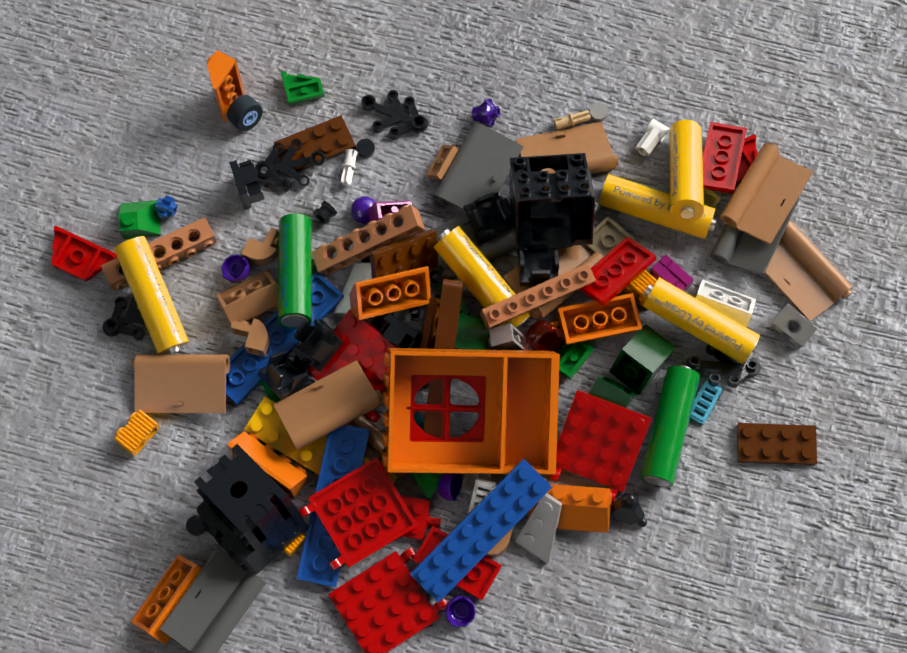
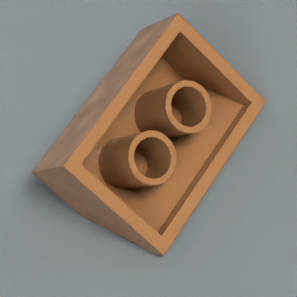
(249, 297)

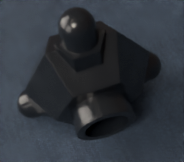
(628, 510)

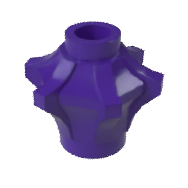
(486, 112)

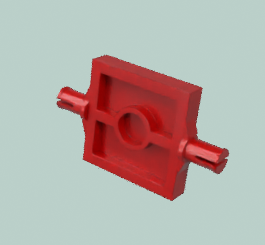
(420, 512)

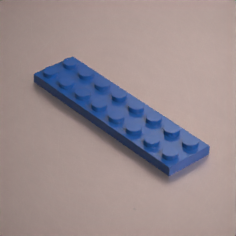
(245, 366)
(342, 455)
(480, 530)

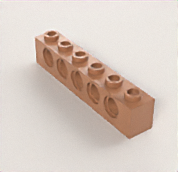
(411, 225)
(165, 245)
(537, 296)

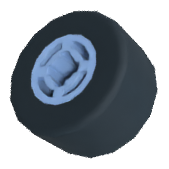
(244, 112)

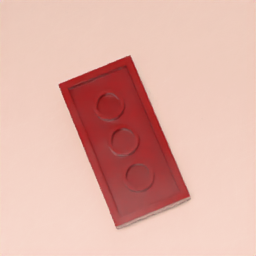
(722, 156)
(618, 270)
(477, 580)

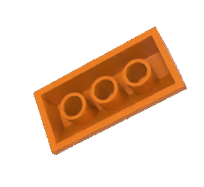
(225, 80)
(390, 293)
(594, 321)
(288, 477)
(582, 508)
(165, 597)

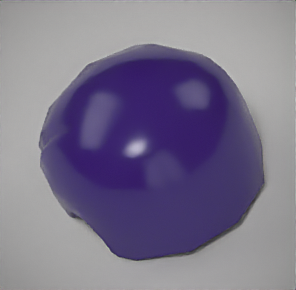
(359, 209)
(235, 268)
(449, 486)
(460, 611)

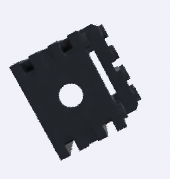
(552, 205)
(262, 517)

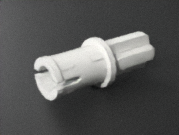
(348, 167)

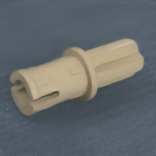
(571, 120)

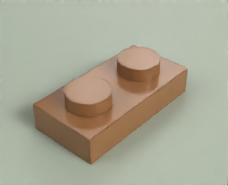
(441, 162)

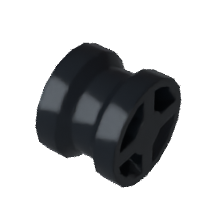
(325, 212)

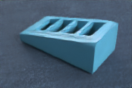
(716, 390)

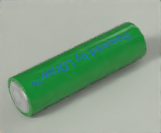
(294, 270)
(670, 426)

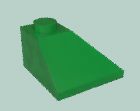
(139, 219)

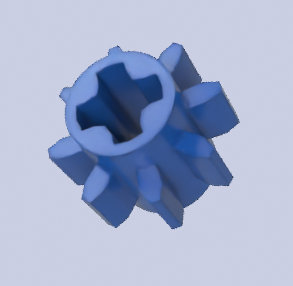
(166, 207)

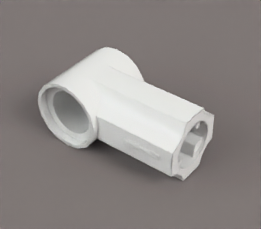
(653, 135)

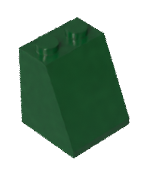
(471, 333)
(642, 359)
(612, 391)

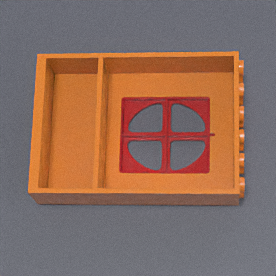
(513, 410)

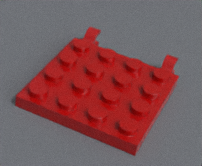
(361, 344)
(600, 441)
(361, 513)
(385, 604)

